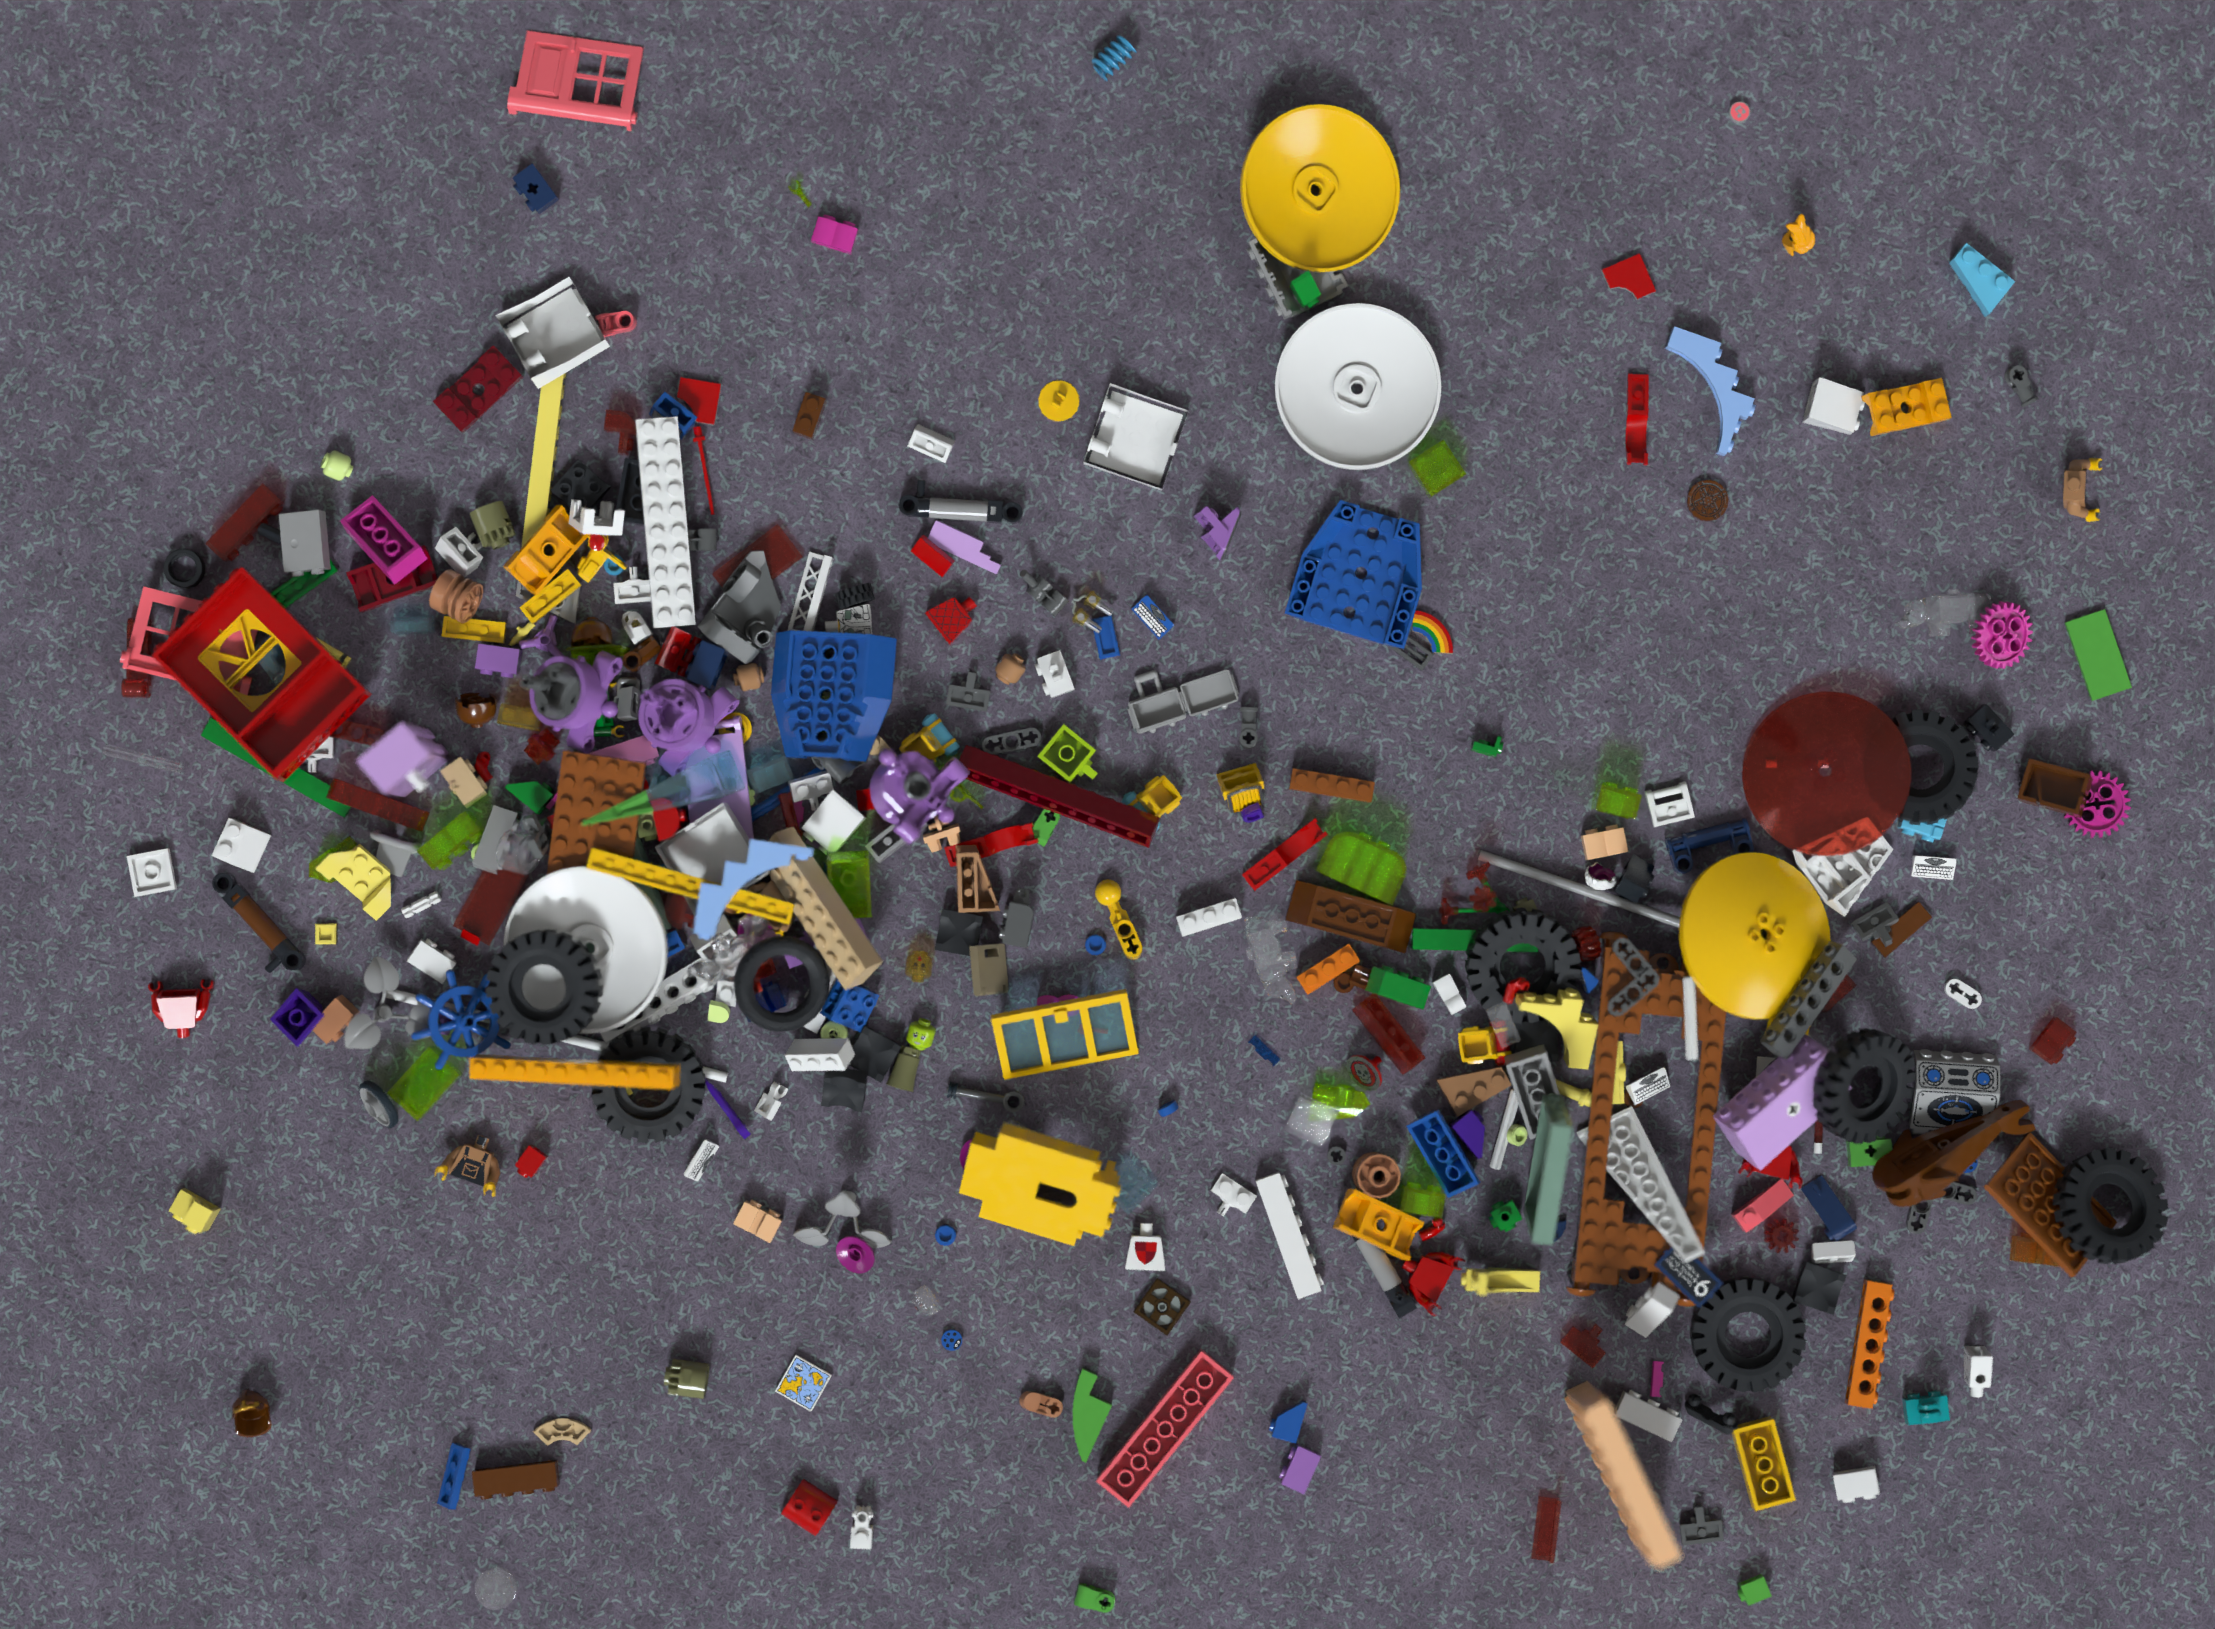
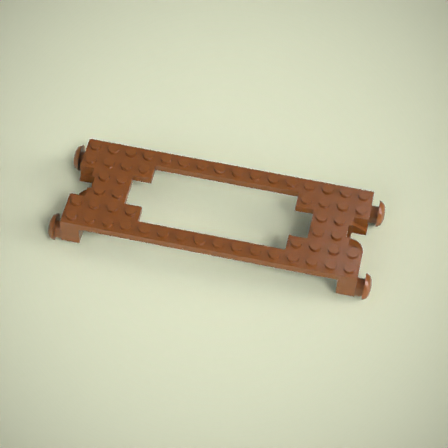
(1604, 1242)

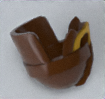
(251, 1414)

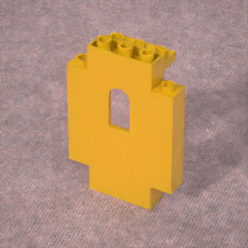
(1007, 1177)

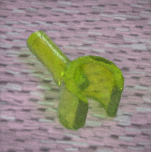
(798, 191)

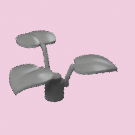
(361, 1030)
(843, 1205)

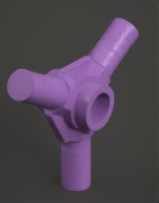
(545, 639)

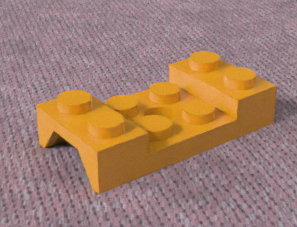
(1925, 403)
(531, 564)
(1359, 1219)

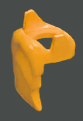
(1802, 237)

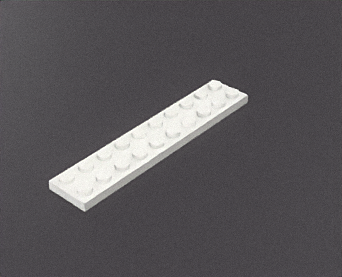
(665, 522)

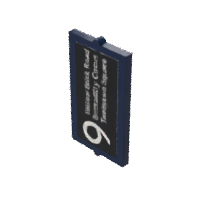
(1690, 1277)

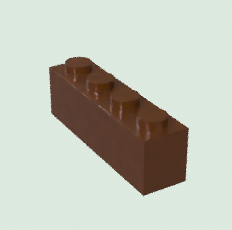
(515, 1478)

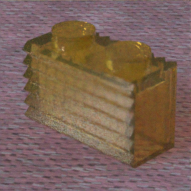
(518, 717)

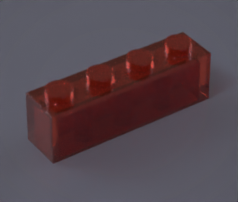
(244, 523)
(1388, 1033)

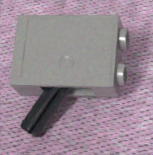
(302, 541)

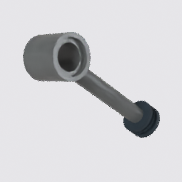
(953, 1090)

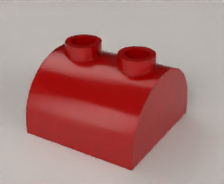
(669, 822)
(809, 1507)

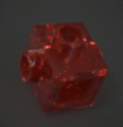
(542, 746)

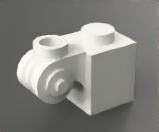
(861, 1531)

